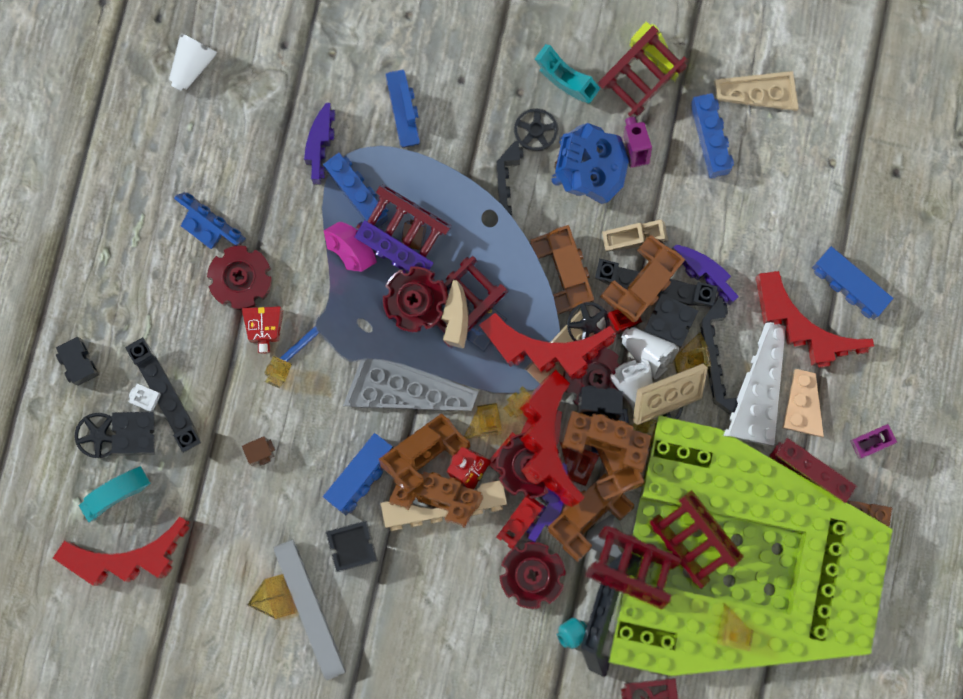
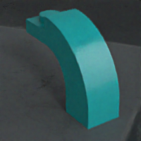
(564, 77)
(112, 492)

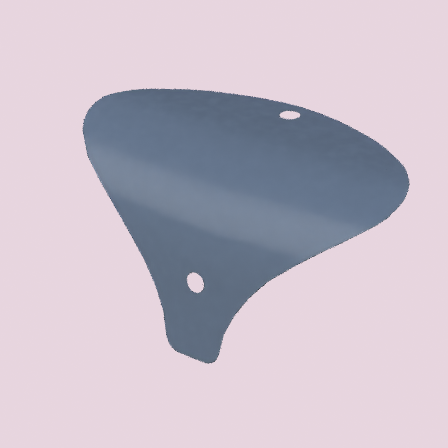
(502, 258)

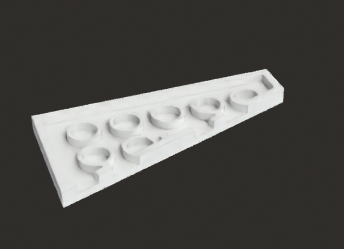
(759, 394)

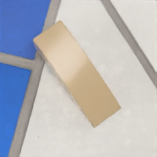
(634, 235)
(456, 316)

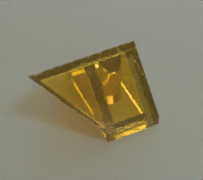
(693, 355)
(485, 422)
(273, 598)
(734, 631)

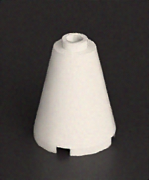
(189, 61)
(651, 348)
(631, 377)

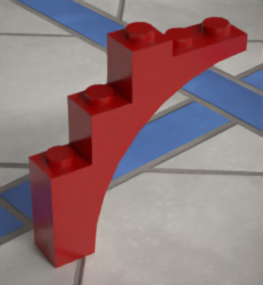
(822, 345)
(544, 354)
(540, 438)
(152, 558)

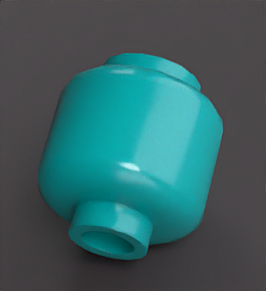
(571, 633)

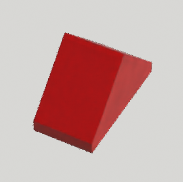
(620, 322)

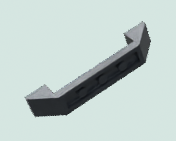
(510, 157)
(686, 293)
(715, 314)
(169, 402)
(601, 619)

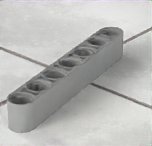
(309, 610)

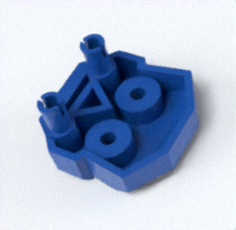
(580, 160)

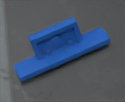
(403, 109)
(205, 224)

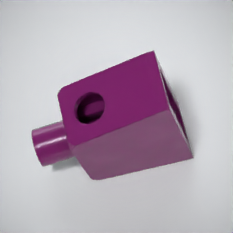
(637, 142)
(872, 441)

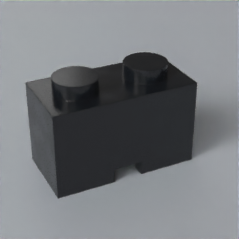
(77, 365)
(600, 401)

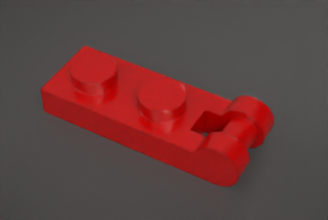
(520, 521)

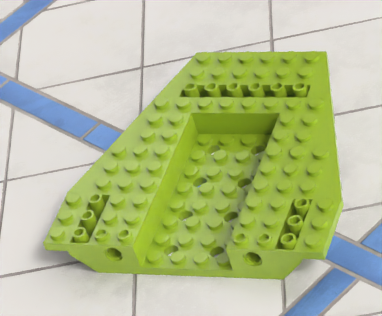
(823, 578)

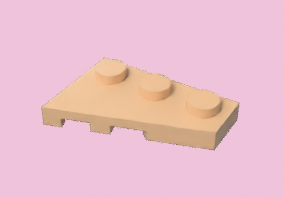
(803, 405)

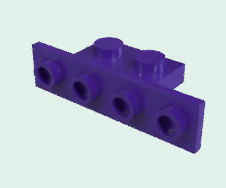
(391, 248)

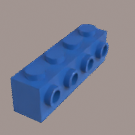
(711, 135)
(353, 188)
(852, 283)
(358, 475)

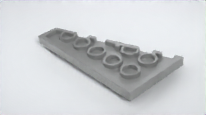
(403, 387)

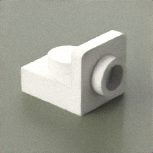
(144, 397)

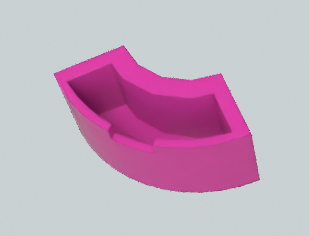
(353, 252)

